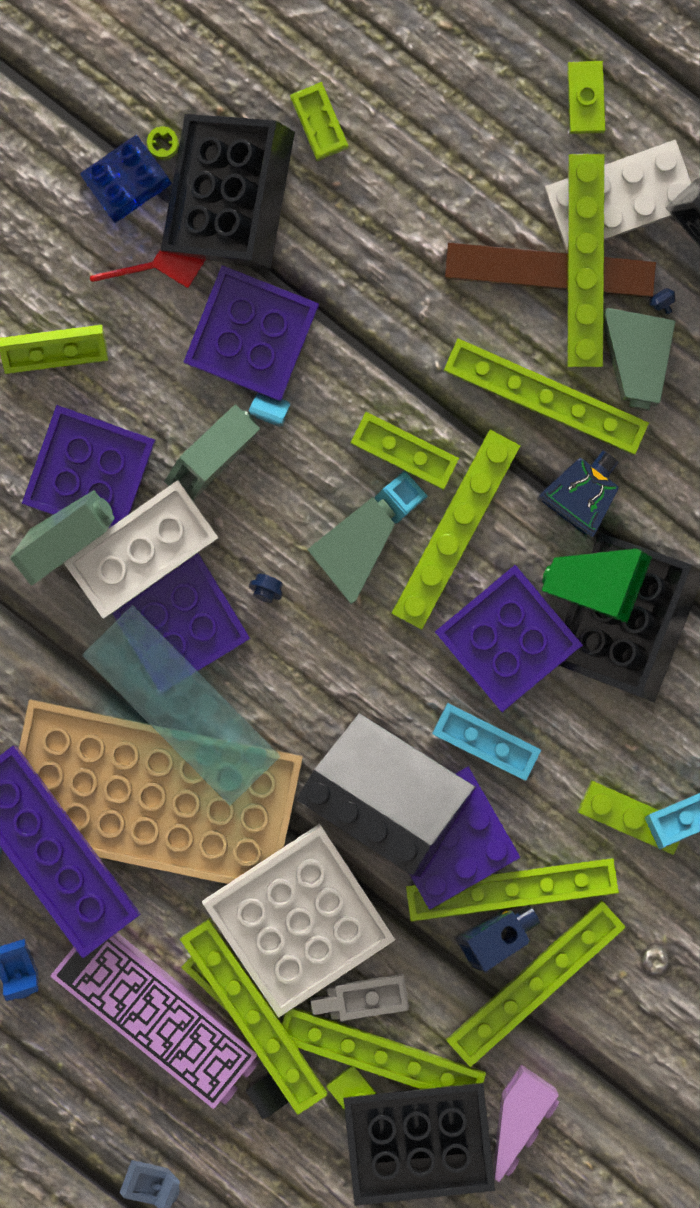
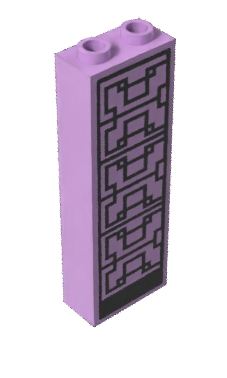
(160, 1018)

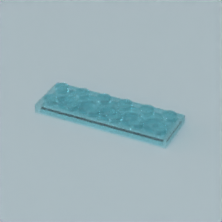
(181, 705)

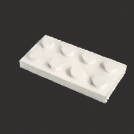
(633, 191)
(141, 549)

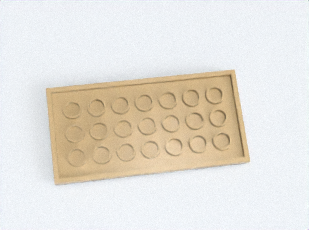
(146, 803)

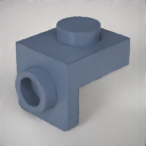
(150, 1184)

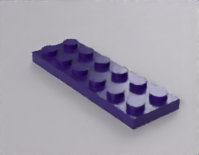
(58, 859)

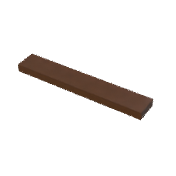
(542, 269)

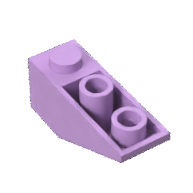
(522, 1108)

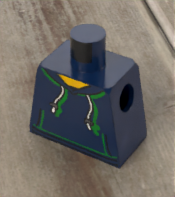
(583, 493)
(484, 943)

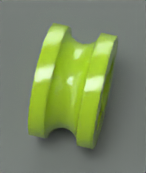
(163, 132)

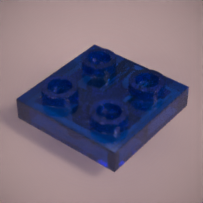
(125, 178)

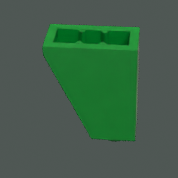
(599, 580)

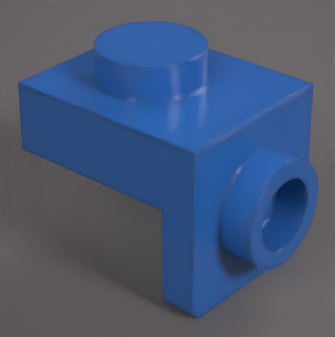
(18, 971)

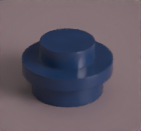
(266, 588)

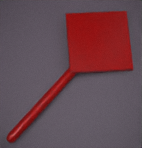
(177, 267)

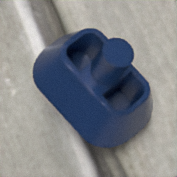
(663, 300)

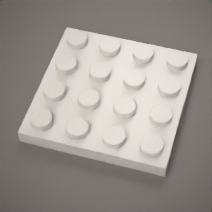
(298, 920)

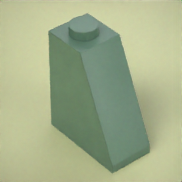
(639, 354)
(213, 451)
(62, 536)
(354, 546)

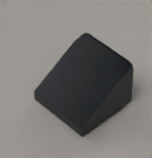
(266, 1095)

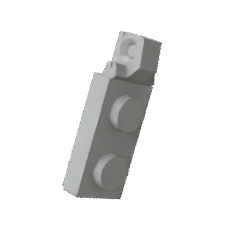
(363, 998)

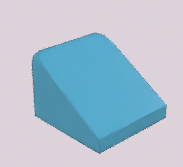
(269, 409)
(401, 496)

